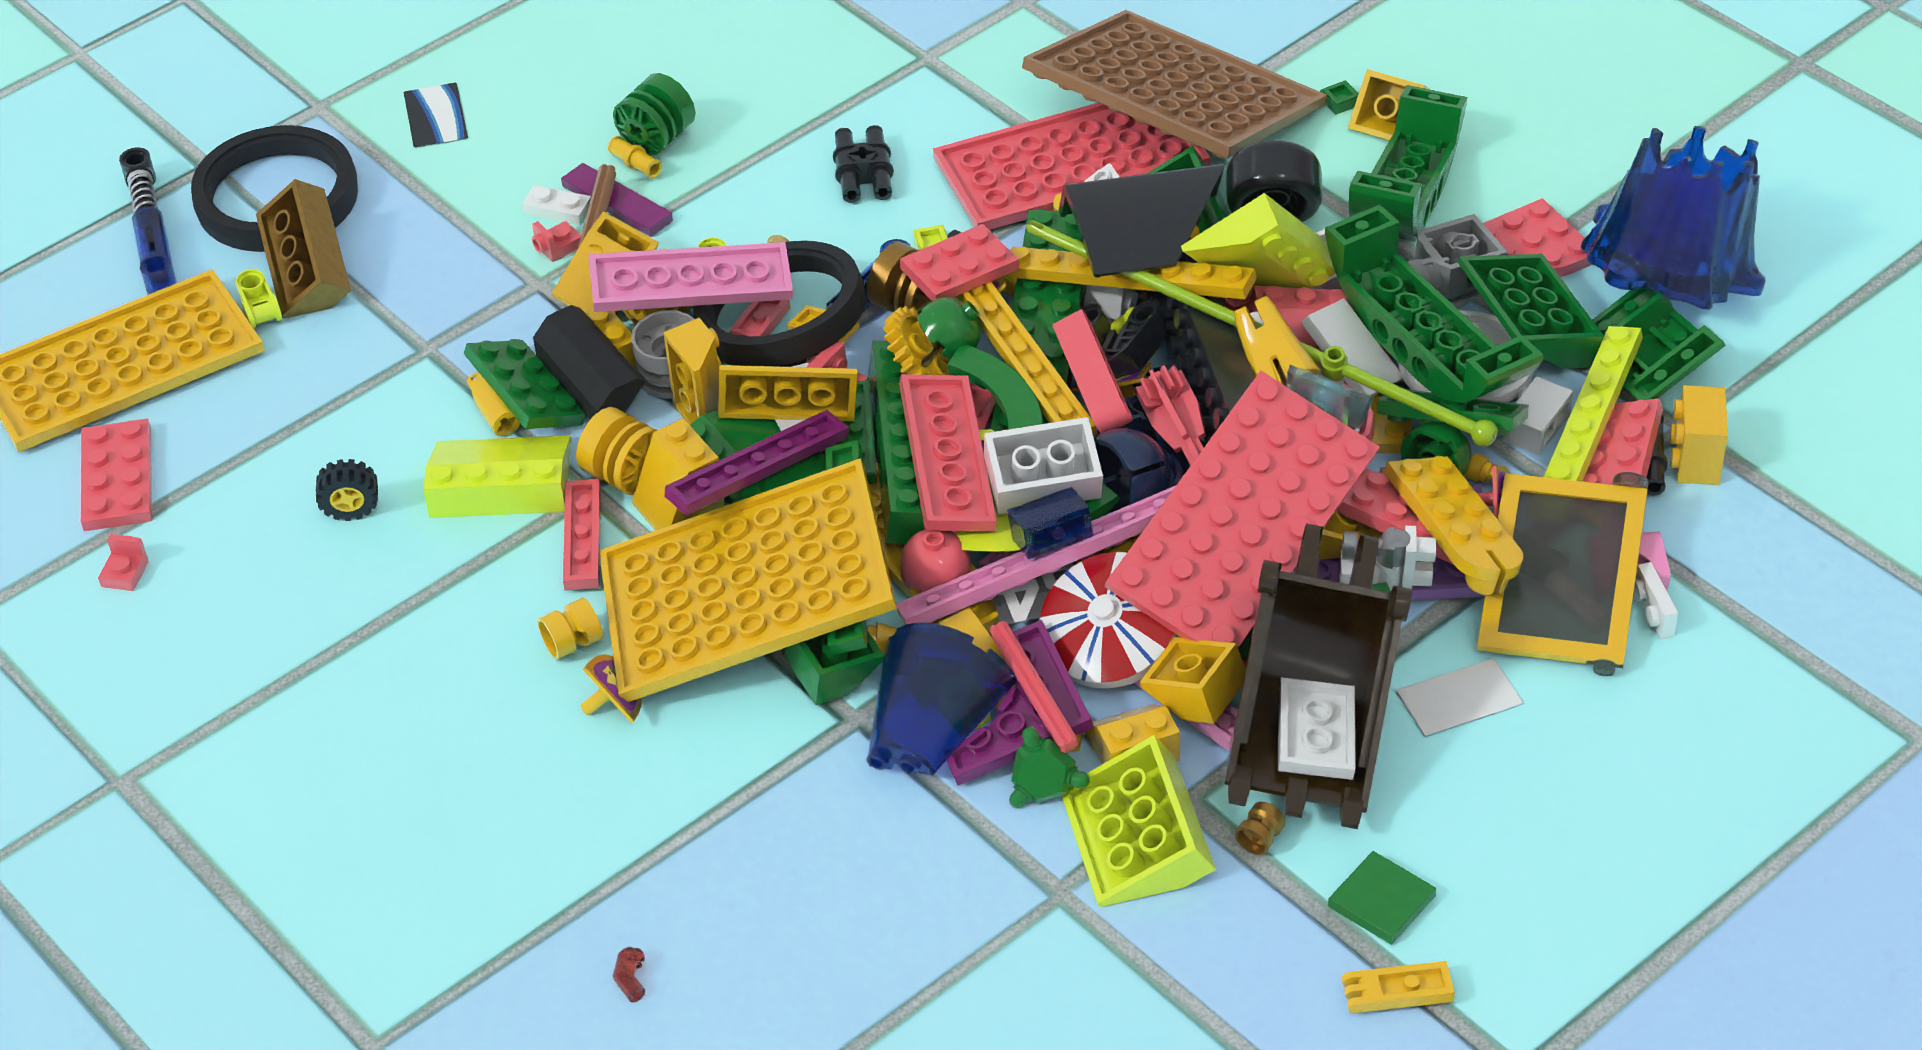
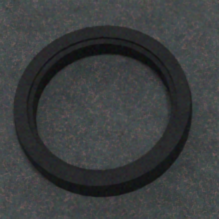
(261, 144)
(810, 337)

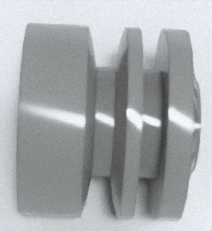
(651, 352)

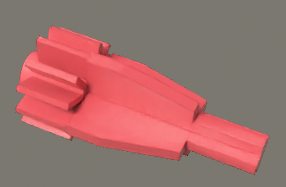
(1173, 410)

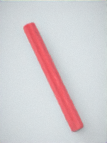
(1034, 687)

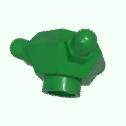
(1043, 771)

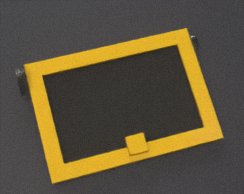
(1574, 572)

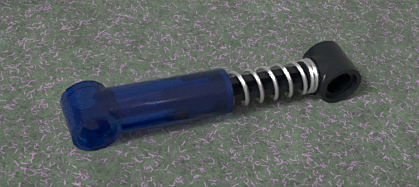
(147, 220)

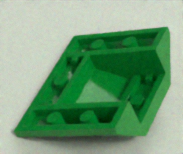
(1669, 343)

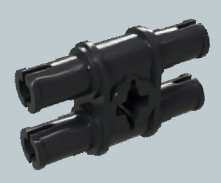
(863, 163)

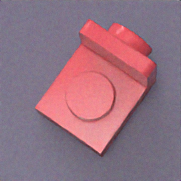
(556, 241)
(124, 564)

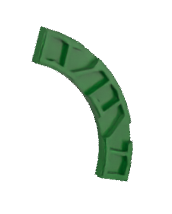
(1007, 386)

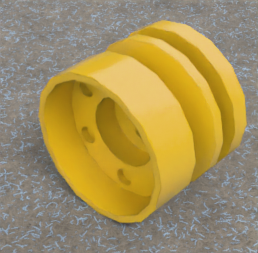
(614, 448)

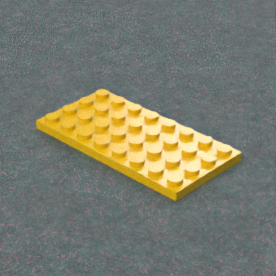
(121, 359)

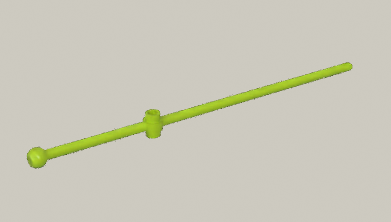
(1332, 361)

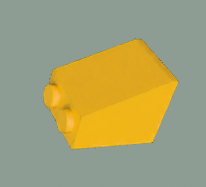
(670, 456)

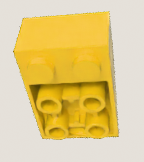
(605, 236)

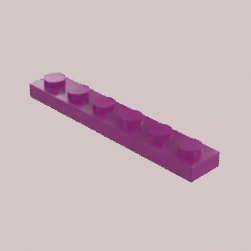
(756, 462)

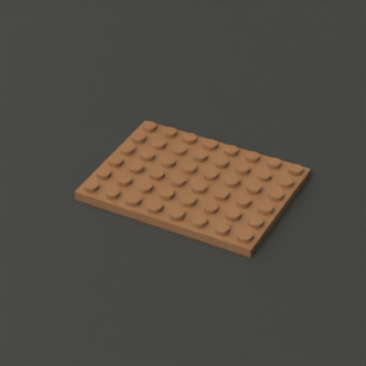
(1174, 83)

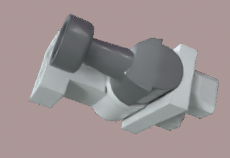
(1395, 558)

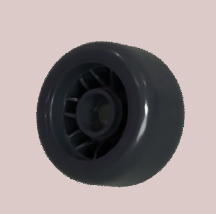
(1280, 170)

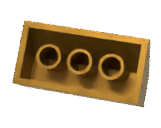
(302, 250)

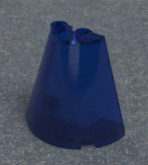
(932, 696)

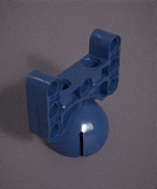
(1138, 458)

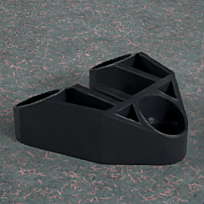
(1136, 341)

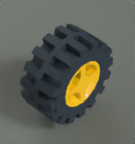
(346, 489)

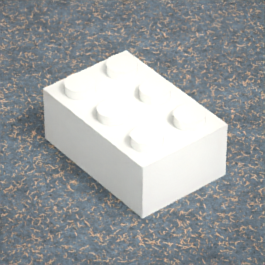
(1042, 461)

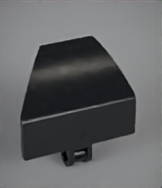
(1139, 218)

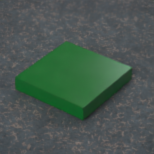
(1382, 897)

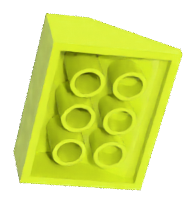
(1270, 241)
(497, 476)
(1138, 826)

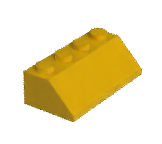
(786, 392)

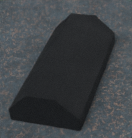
(586, 362)

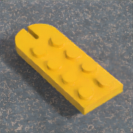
(1458, 521)

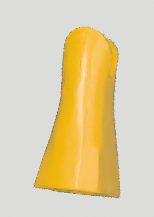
(1272, 345)

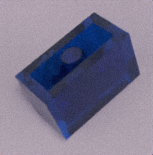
(1050, 522)

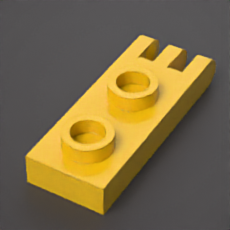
(1398, 987)

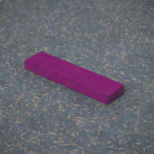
(623, 203)

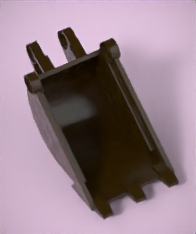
(1320, 635)

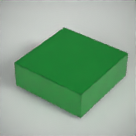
(1340, 97)

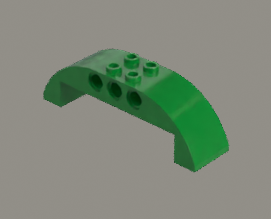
(1415, 160)
(1414, 318)

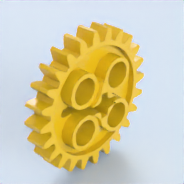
(912, 345)

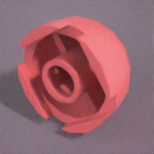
(933, 559)

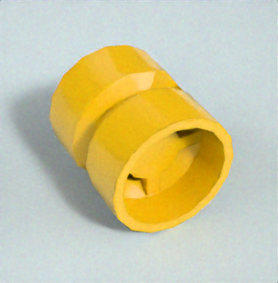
(572, 627)

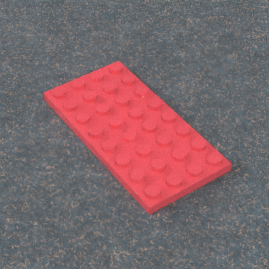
(1027, 164)
(1240, 504)

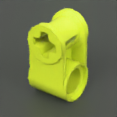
(256, 298)

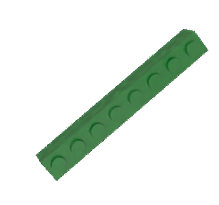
(895, 464)

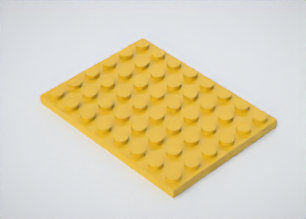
(744, 580)

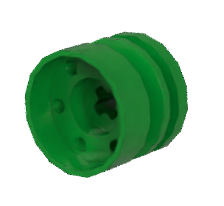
(654, 113)

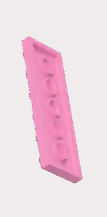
(690, 277)

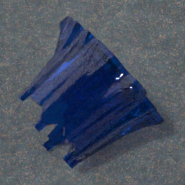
(1682, 223)

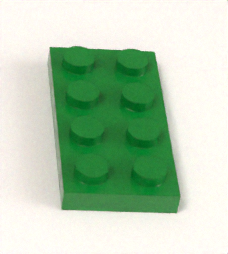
(524, 384)
(1504, 414)

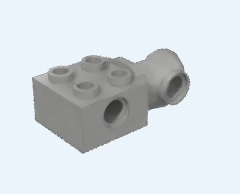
(1443, 244)

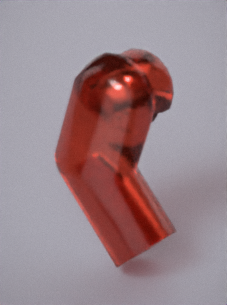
(623, 975)

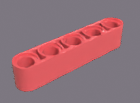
(1092, 372)

